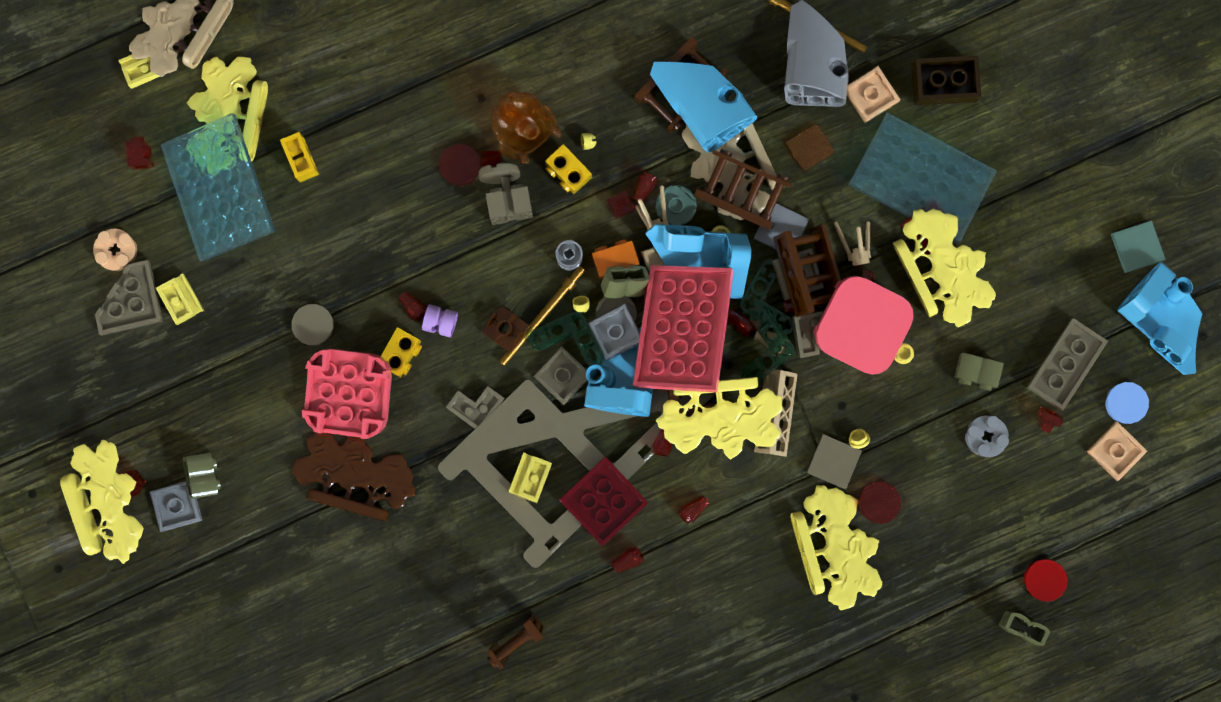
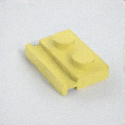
(137, 71)
(180, 299)
(530, 477)

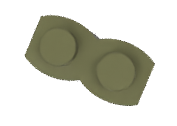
(625, 281)
(978, 371)
(200, 475)
(1023, 627)

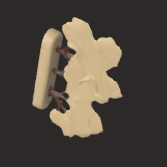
(168, 28)

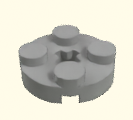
(976, 431)

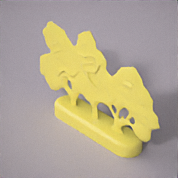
(223, 98)
(951, 267)
(726, 422)
(108, 495)
(844, 548)

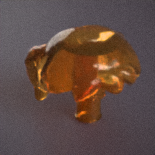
(522, 125)

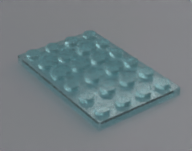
(920, 172)
(217, 187)

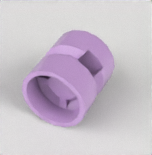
(439, 320)

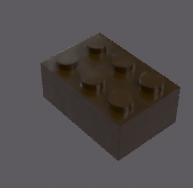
(946, 80)

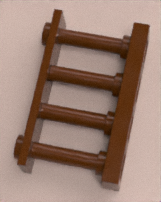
(646, 93)
(745, 209)
(793, 271)
(532, 630)

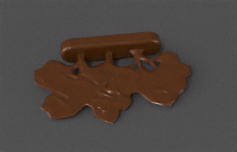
(351, 468)

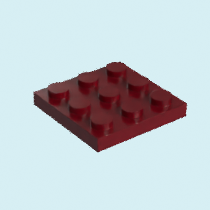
(603, 501)

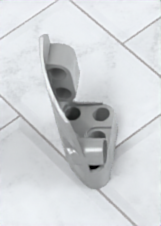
(814, 60)

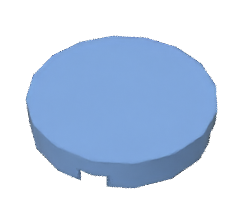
(1127, 403)

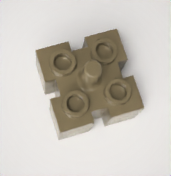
(509, 204)

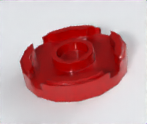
(1045, 580)

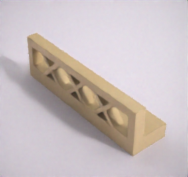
(776, 382)

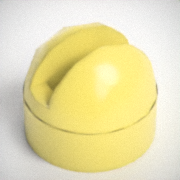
(586, 141)
(581, 304)

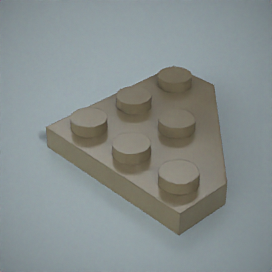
(131, 301)

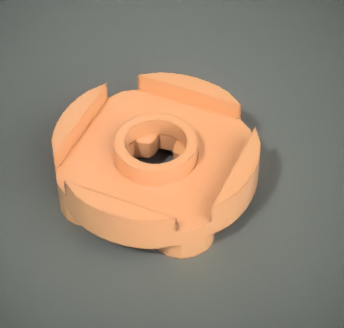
(108, 239)

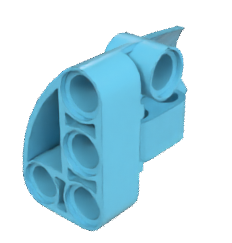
(701, 99)
(697, 248)
(1166, 315)
(615, 387)

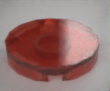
(460, 164)
(879, 502)

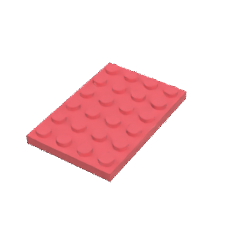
(683, 328)

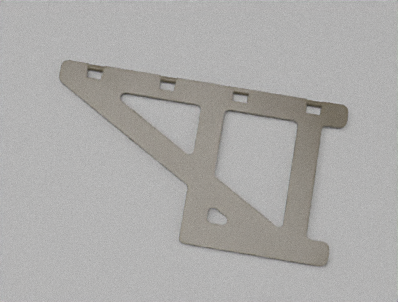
(503, 432)

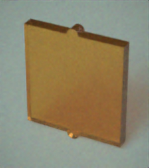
(810, 147)

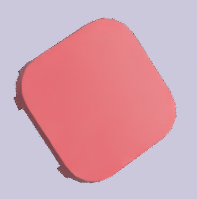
(863, 325)
(347, 393)

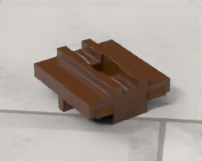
(516, 326)

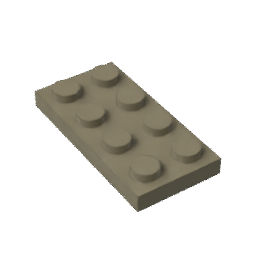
(1067, 364)

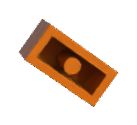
(621, 255)

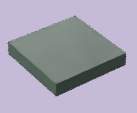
(1138, 246)

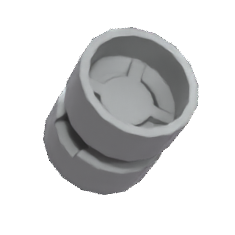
(569, 255)

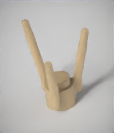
(642, 211)
(862, 254)

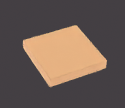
(872, 94)
(1117, 451)

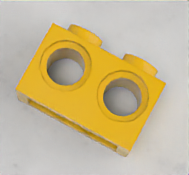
(299, 157)
(572, 166)
(394, 350)

